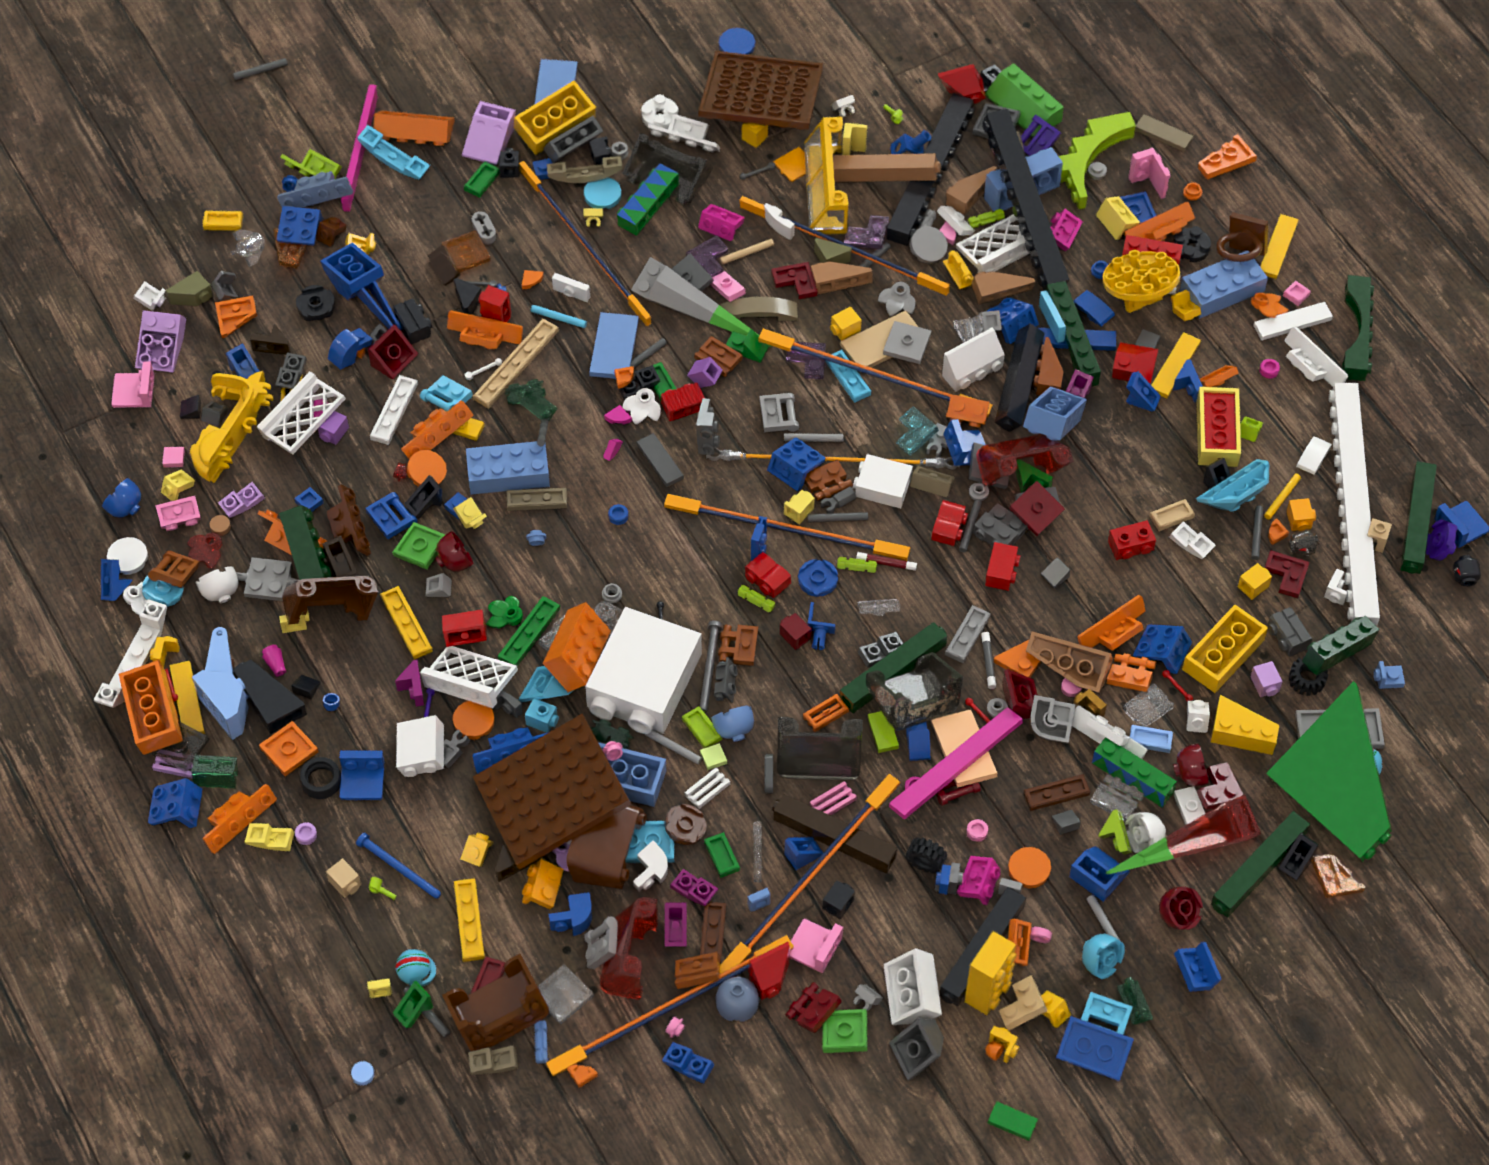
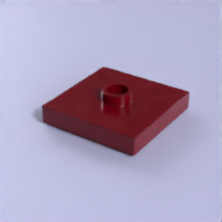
(1036, 508)

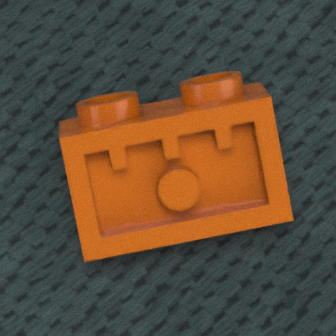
(968, 410)

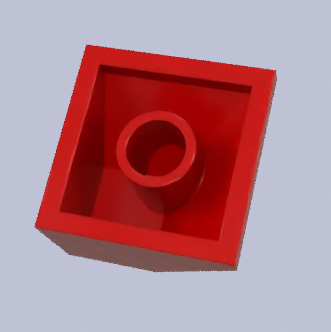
(964, 82)
(1134, 358)
(769, 970)

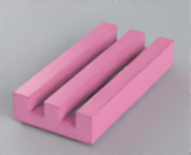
(845, 791)

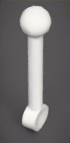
(469, 375)

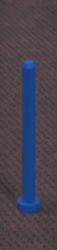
(363, 841)

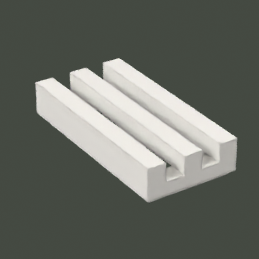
(719, 777)

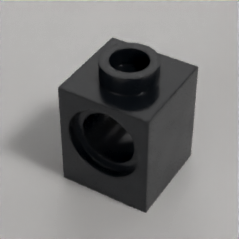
(838, 899)

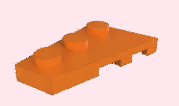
(1229, 157)

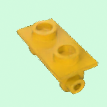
(958, 270)

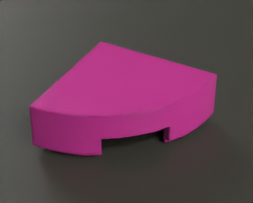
(618, 415)
(612, 449)

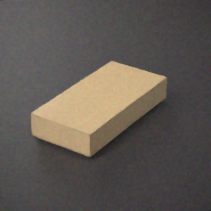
(1172, 515)

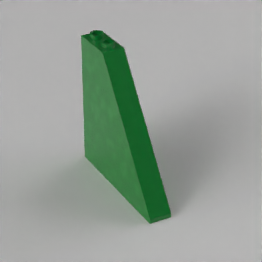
(1337, 776)

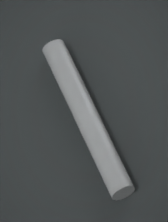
(814, 437)
(674, 747)
(1101, 916)

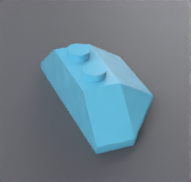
(1238, 487)

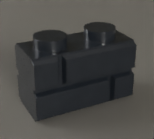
(412, 321)

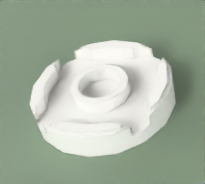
(130, 553)

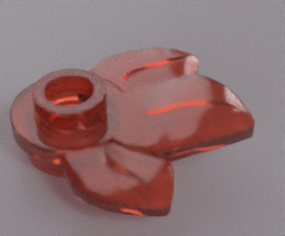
(202, 550)

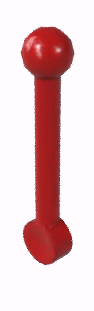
(1166, 674)
(174, 696)
(969, 702)

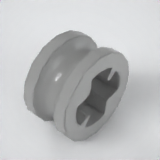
(616, 147)

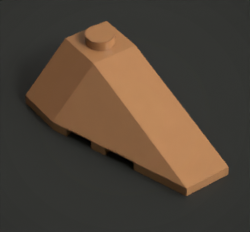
(1077, 663)

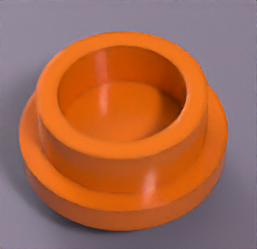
(1192, 191)

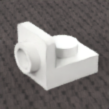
(1334, 589)

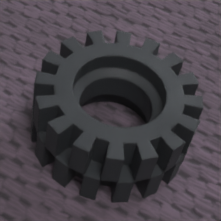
(1305, 685)
(926, 855)

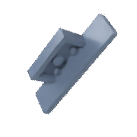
(315, 190)

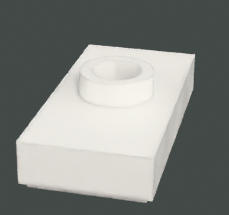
(955, 220)
(571, 287)
(1189, 804)

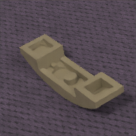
(584, 174)
(762, 307)

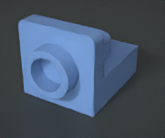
(1389, 676)

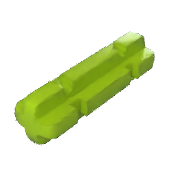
(986, 218)
(856, 564)
(756, 598)

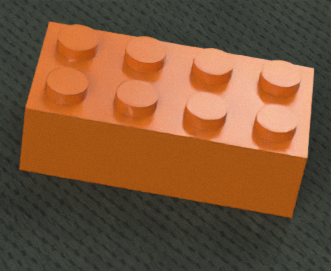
(576, 647)
(150, 707)

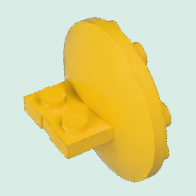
(1141, 278)

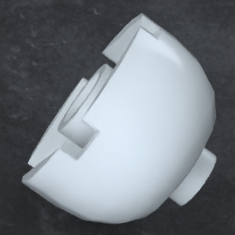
(218, 585)
(1144, 830)

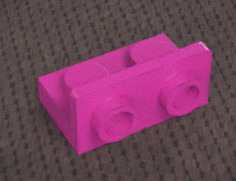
(720, 222)
(1065, 228)
(979, 879)

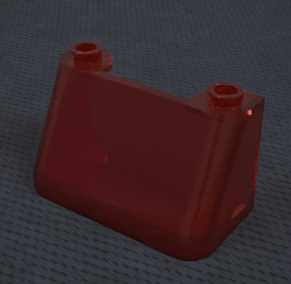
(1000, 458)
(623, 972)

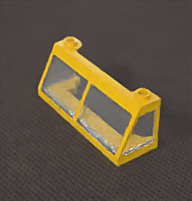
(825, 206)

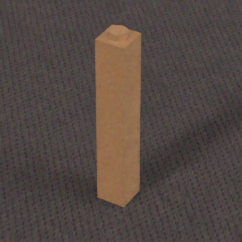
(885, 167)

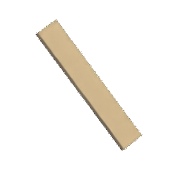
(515, 363)

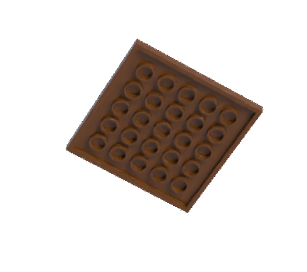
(761, 90)
(551, 791)

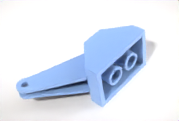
(219, 689)

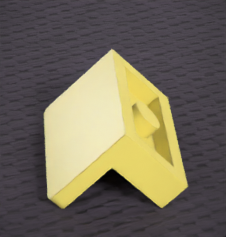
(854, 138)
(1116, 216)

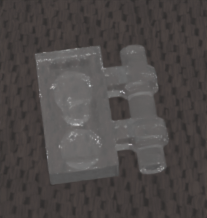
(1109, 799)

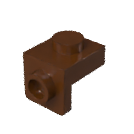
(329, 229)

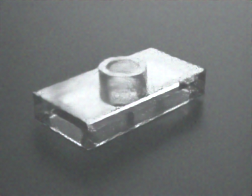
(878, 607)

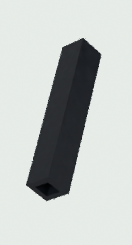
(1019, 377)
(998, 920)

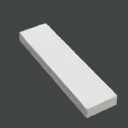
(1300, 318)
(393, 410)

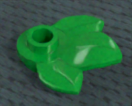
(505, 612)

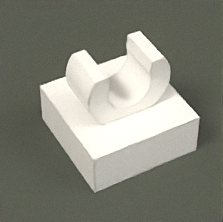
(844, 103)

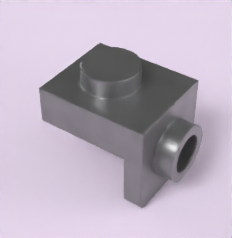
(223, 287)
(954, 880)

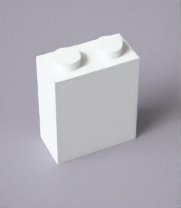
(883, 481)
(420, 746)

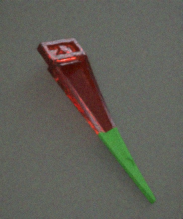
(1219, 827)

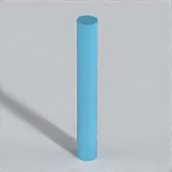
(558, 316)

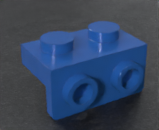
(1198, 967)

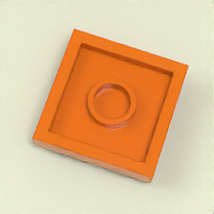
(288, 748)

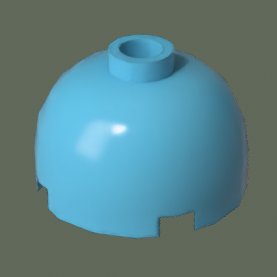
(1102, 954)

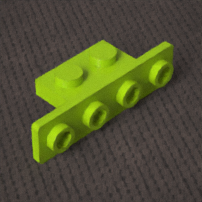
(313, 164)

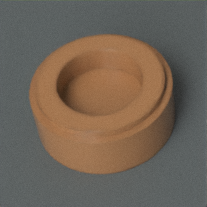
(220, 525)

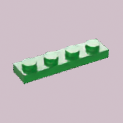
(529, 631)

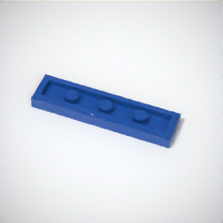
(1098, 339)

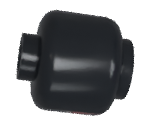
(1467, 570)

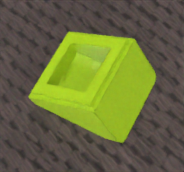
(1250, 429)

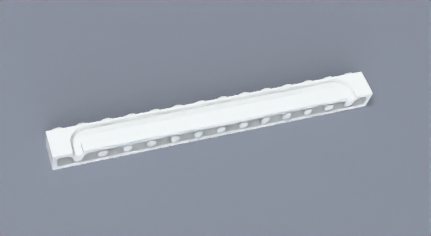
(1354, 502)

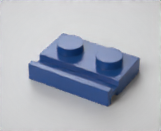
(759, 538)

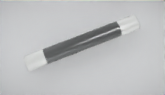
(988, 660)

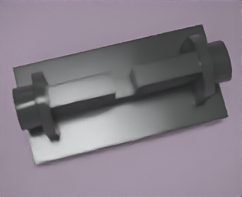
(726, 673)

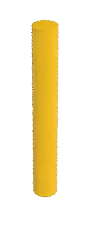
(1282, 496)

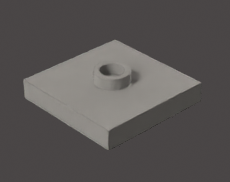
(907, 342)

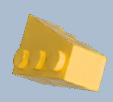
(1243, 728)

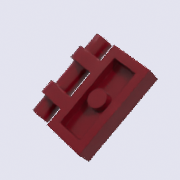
(819, 1009)

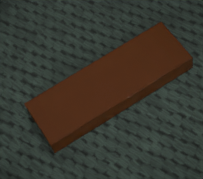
(1056, 792)
(713, 928)

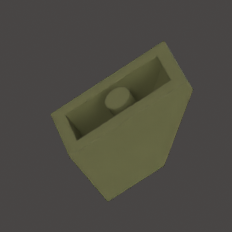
(190, 291)

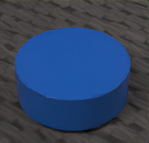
(618, 514)

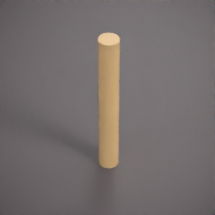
(746, 251)

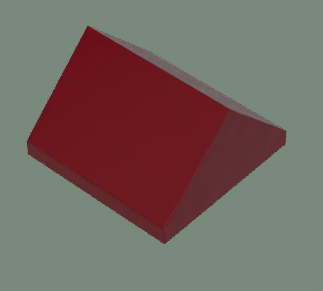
(391, 352)
(1019, 693)

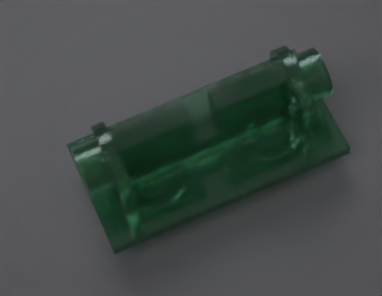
(513, 390)
(536, 403)
(603, 731)
(1132, 995)

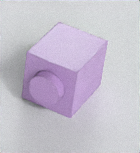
(1266, 679)

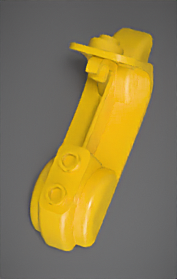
(218, 445)

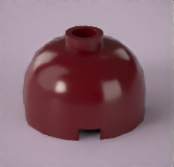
(452, 553)
(1191, 766)
(1180, 907)

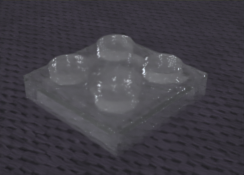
(564, 994)

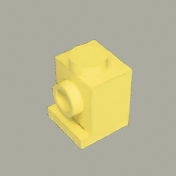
(799, 506)

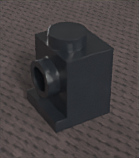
(599, 149)
(509, 159)

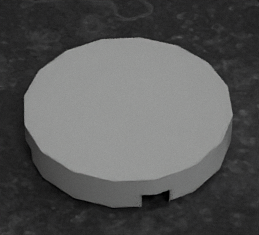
(928, 244)

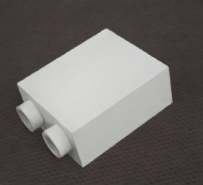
(643, 671)

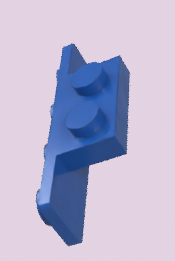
(502, 746)

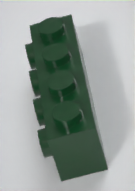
(304, 543)
(1340, 645)

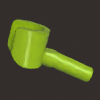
(896, 115)
(375, 887)

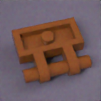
(824, 476)
(744, 646)

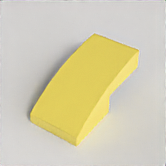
(269, 838)

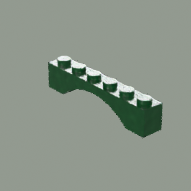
(1357, 296)
(1076, 337)

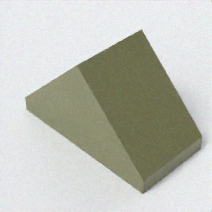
(832, 252)

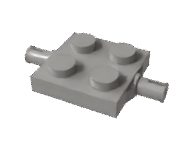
(267, 578)

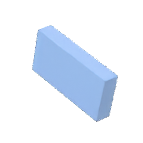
(1152, 738)

